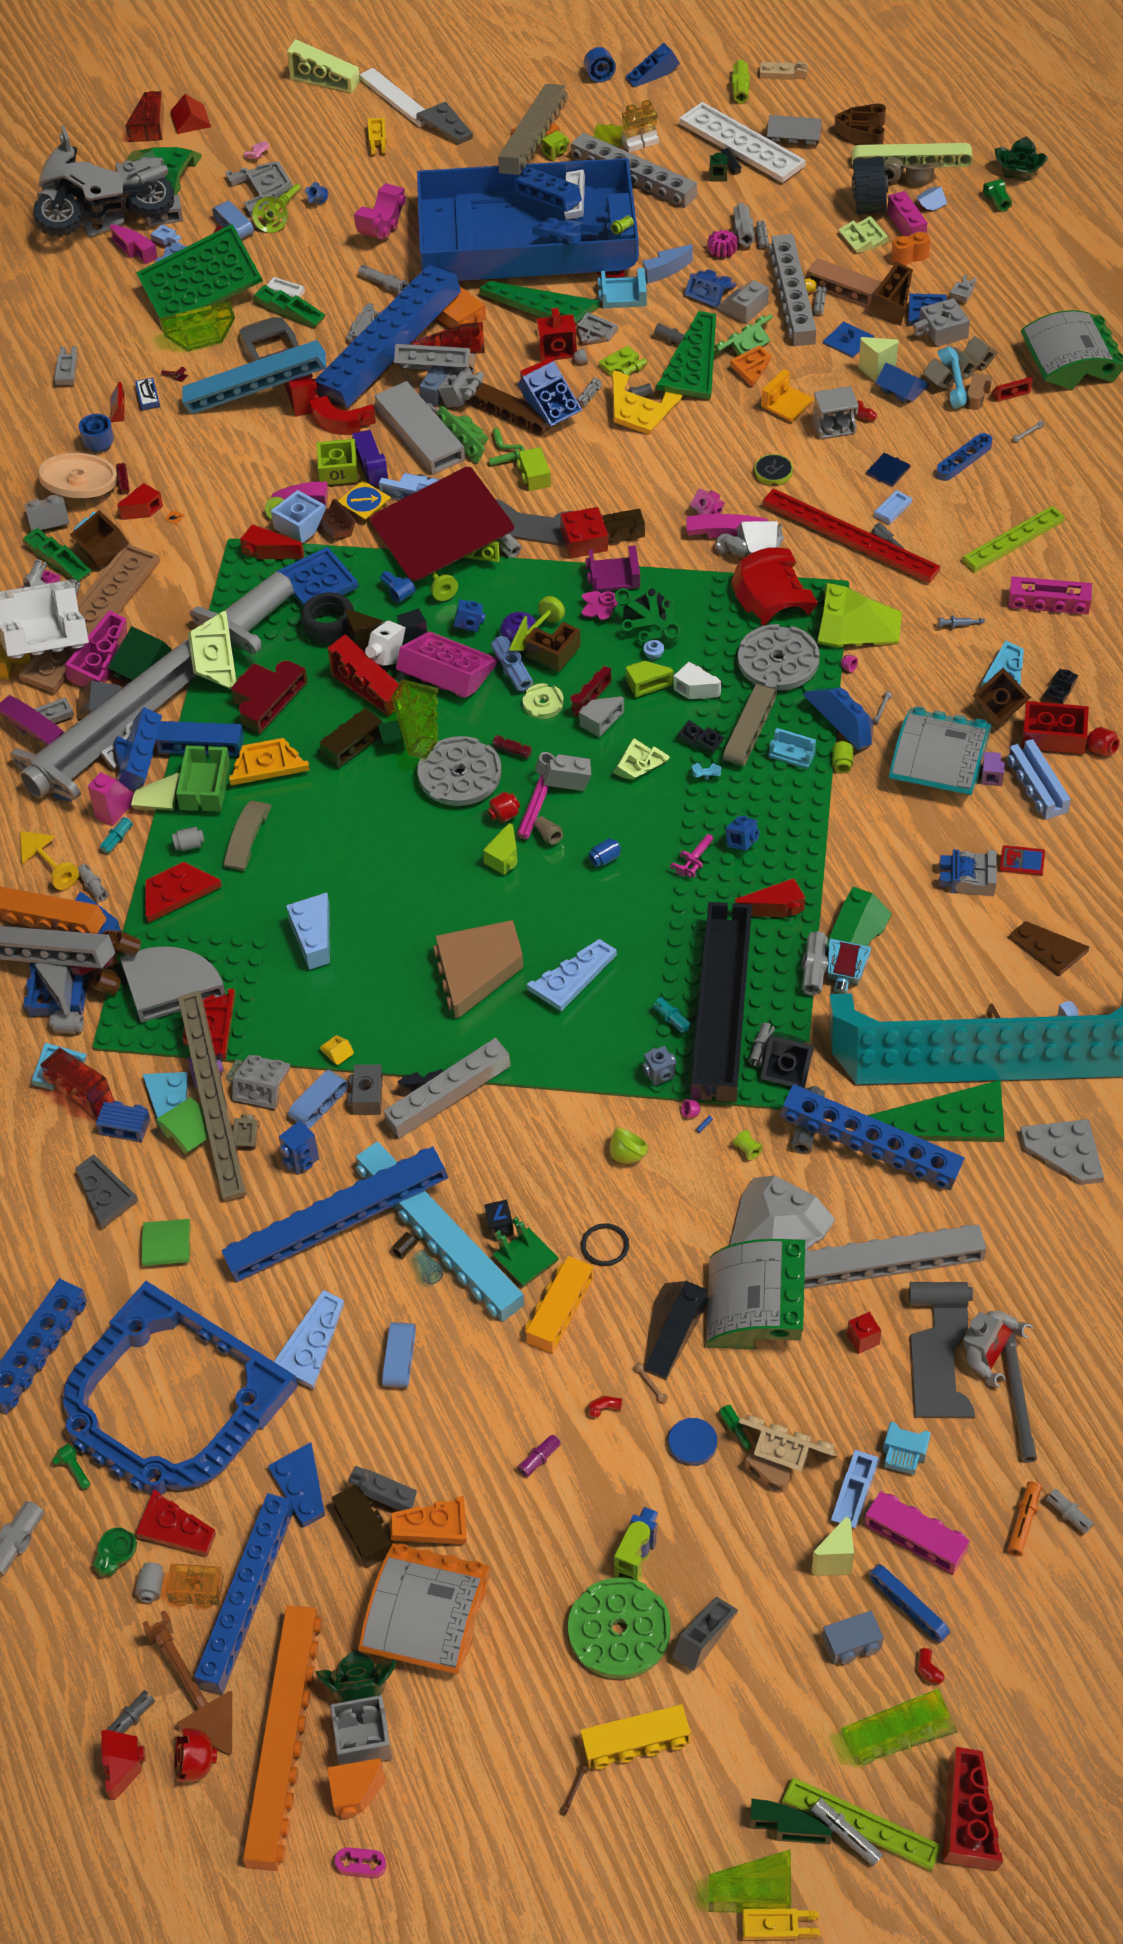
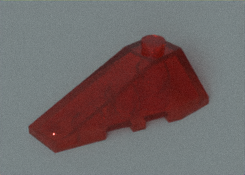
(462, 336)

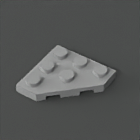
(1065, 1148)

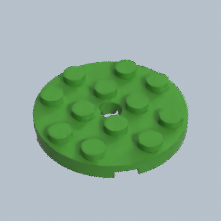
(634, 1649)

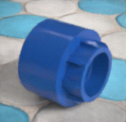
(599, 64)
(96, 432)

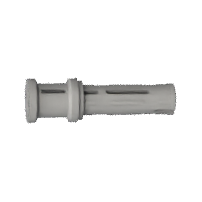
(390, 282)

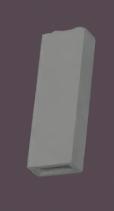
(419, 428)

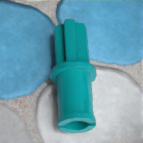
(116, 835)
(672, 1015)

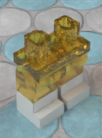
(639, 126)

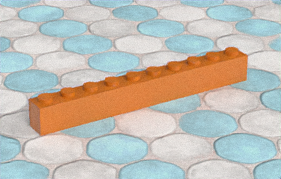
(281, 1739)

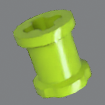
(748, 1145)

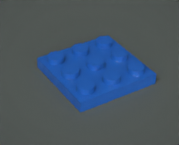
(319, 574)

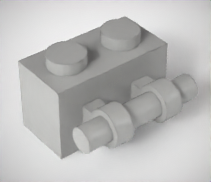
(459, 386)
(46, 512)

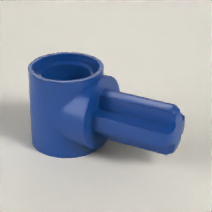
(398, 587)

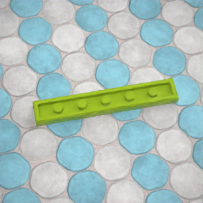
(1013, 539)
(875, 1829)

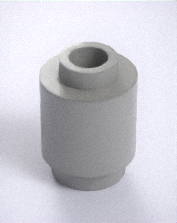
(188, 839)
(69, 1024)
(149, 1582)

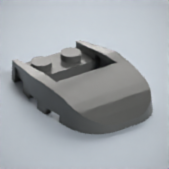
(262, 331)

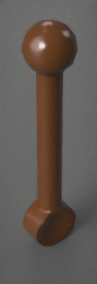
(583, 1768)

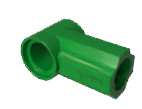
(997, 192)

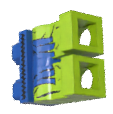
(636, 1545)

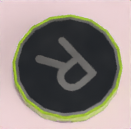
(773, 469)

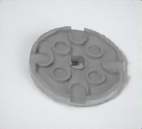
(793, 644)
(446, 786)

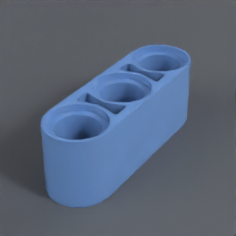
(228, 214)
(318, 1098)
(399, 1354)

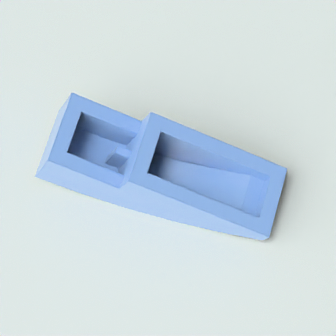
(855, 1487)

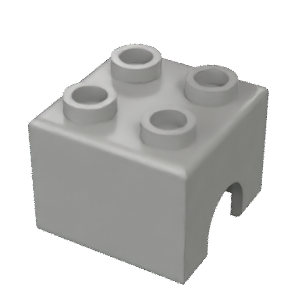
(835, 412)
(361, 1730)

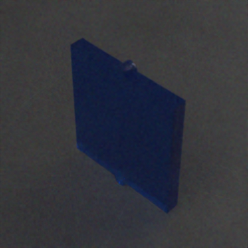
(888, 469)

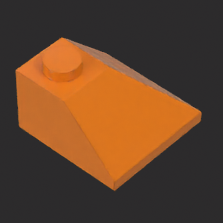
(355, 1786)

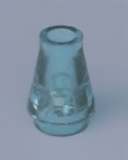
(428, 1268)

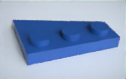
(299, 1481)

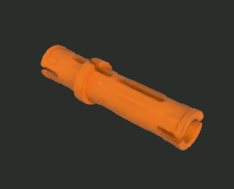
(1031, 1493)

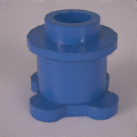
(316, 193)

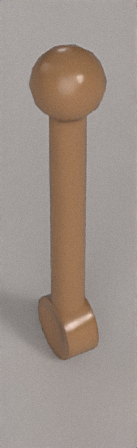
(662, 1397)

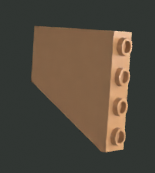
(477, 963)

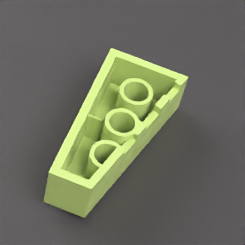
(321, 68)

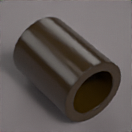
(404, 1245)

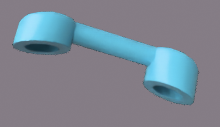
(949, 357)

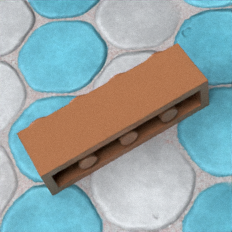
(843, 282)

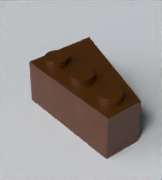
(892, 294)

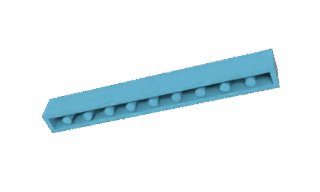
(449, 1241)

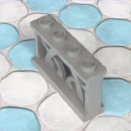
(425, 357)

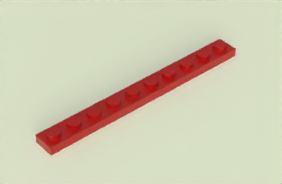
(851, 535)

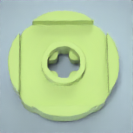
(546, 710)

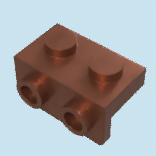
(337, 520)

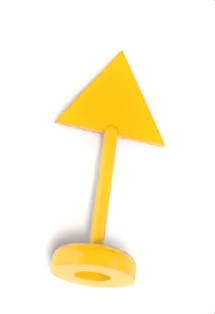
(63, 875)

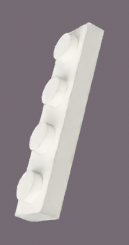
(576, 177)

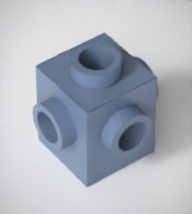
(659, 1065)

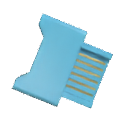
(905, 1449)

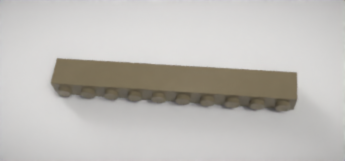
(532, 129)

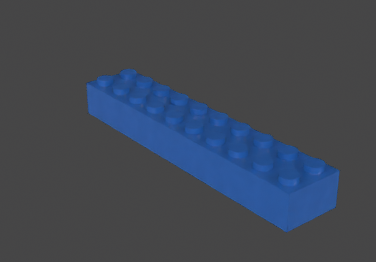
(397, 324)

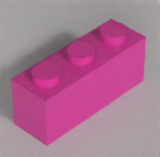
(905, 214)

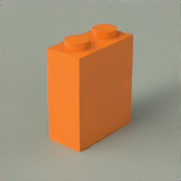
(462, 310)

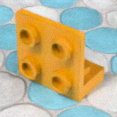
(784, 399)

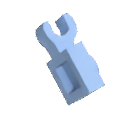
(165, 235)

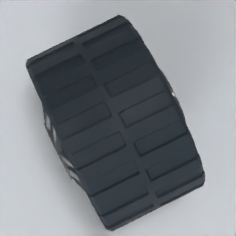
(869, 185)

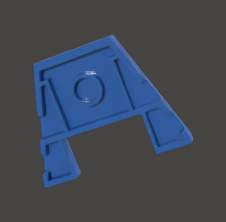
(566, 229)

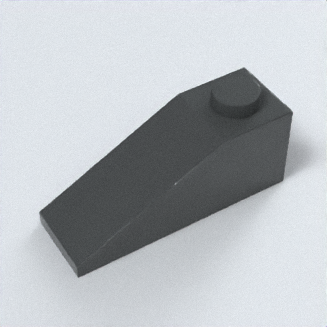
(703, 1633)

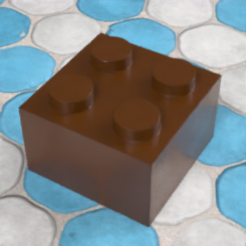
(99, 539)

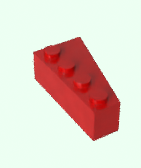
(969, 1818)

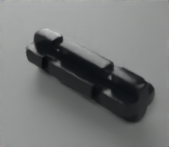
(732, 161)

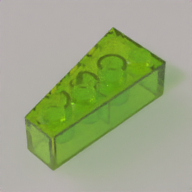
(417, 716)

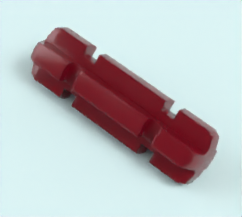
(122, 477)
(512, 746)

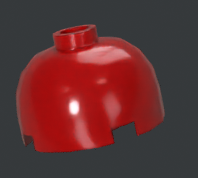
(193, 1755)

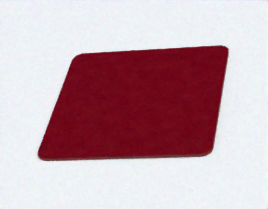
(441, 523)

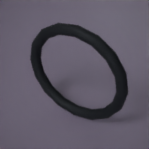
(599, 1262)

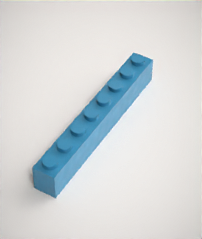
(254, 377)

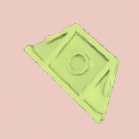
(212, 651)

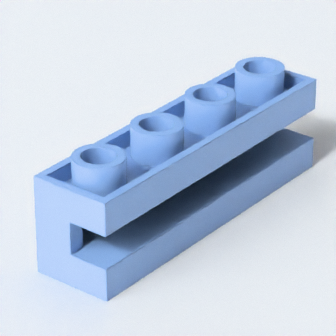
(1039, 780)

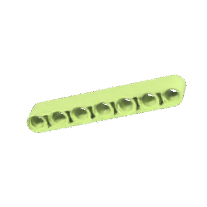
(948, 153)

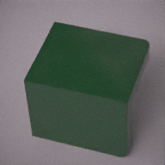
(391, 733)

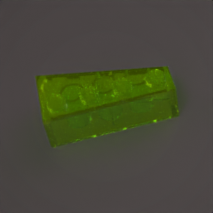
(900, 1728)

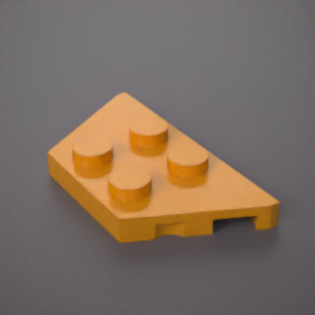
(266, 761)

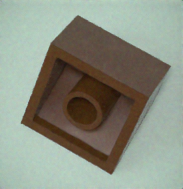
(1001, 696)

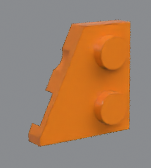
(751, 364)

